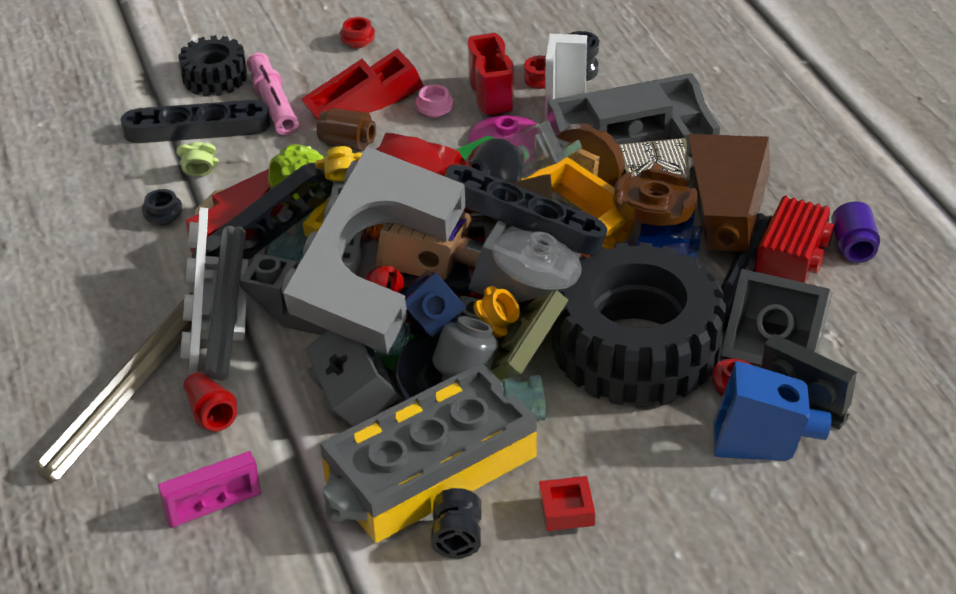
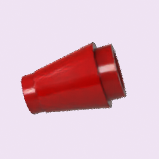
(210, 402)

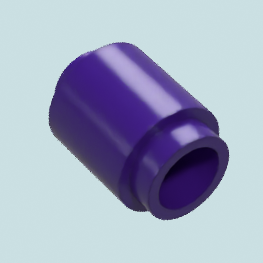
(856, 231)

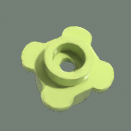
(197, 158)

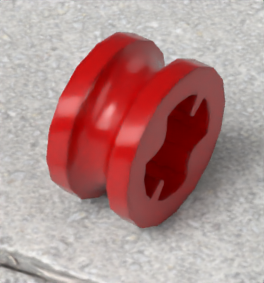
(535, 72)

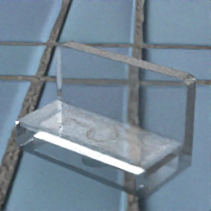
(540, 147)

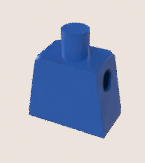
(765, 416)

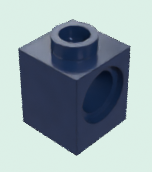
(431, 303)

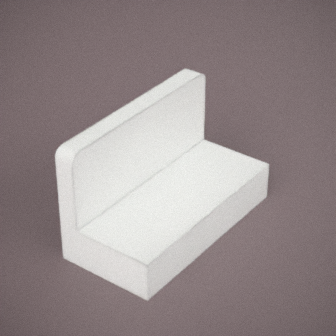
(565, 67)

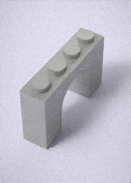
(374, 193)

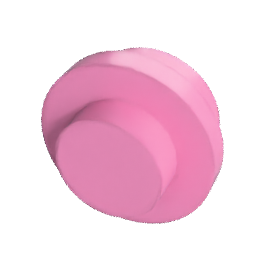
(434, 101)

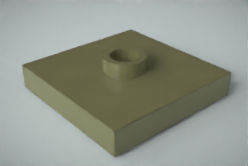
(526, 334)

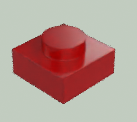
(566, 503)

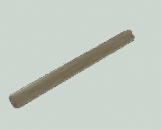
(113, 396)

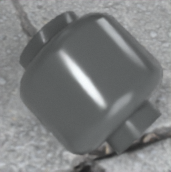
(463, 346)

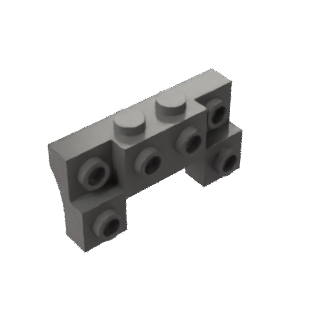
(639, 111)

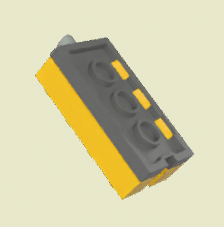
(433, 442)

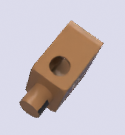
(418, 252)

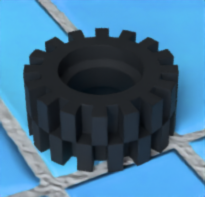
(213, 65)

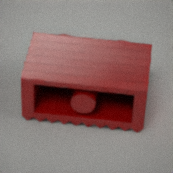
(795, 240)

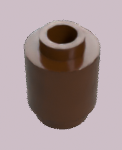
(346, 128)

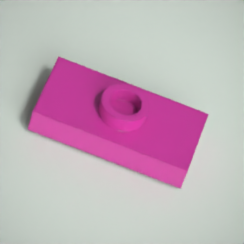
(209, 489)

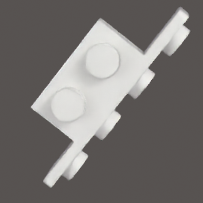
(198, 307)

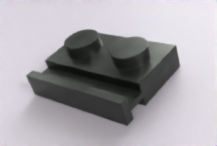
(827, 381)

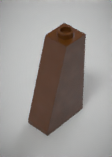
(730, 186)

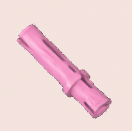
(281, 114)

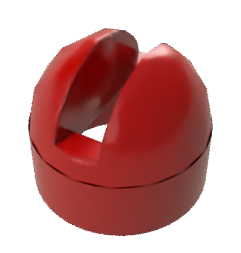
(380, 276)

